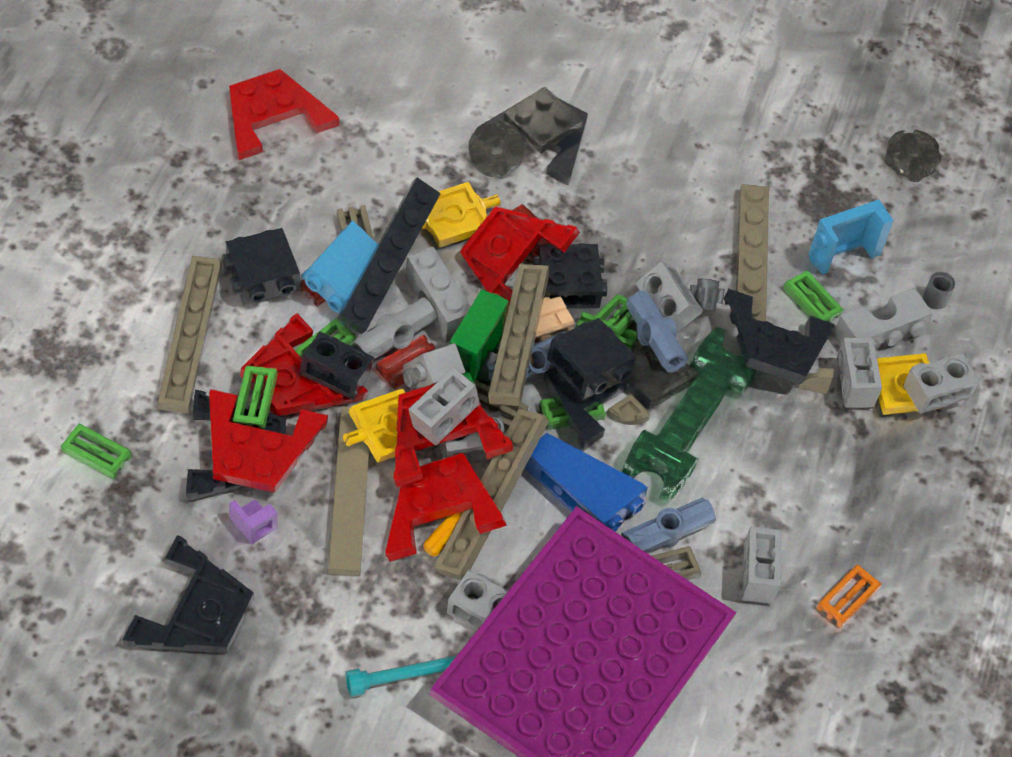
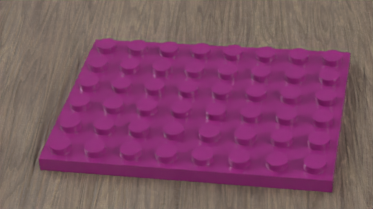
(583, 648)

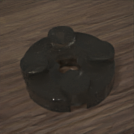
(500, 164)
(909, 166)

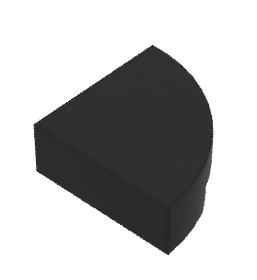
(490, 359)

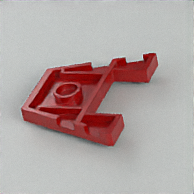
(268, 101)
(505, 242)
(291, 389)
(410, 440)
(256, 455)
(446, 489)

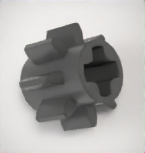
(707, 293)

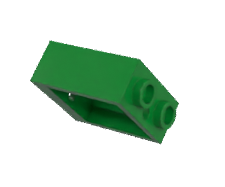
(480, 331)

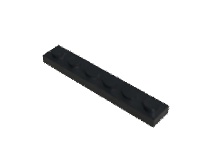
(388, 256)

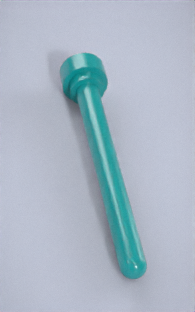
(360, 681)

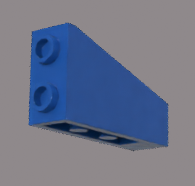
(585, 482)

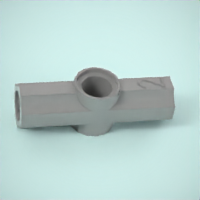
(397, 330)

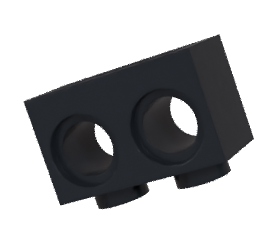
(336, 365)

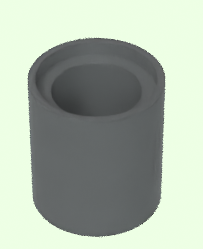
(939, 290)

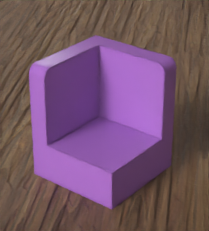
(253, 519)

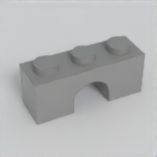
(432, 279)
(905, 315)

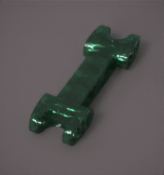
(668, 451)

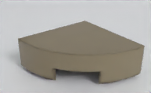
(818, 381)
(629, 412)

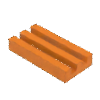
(834, 612)

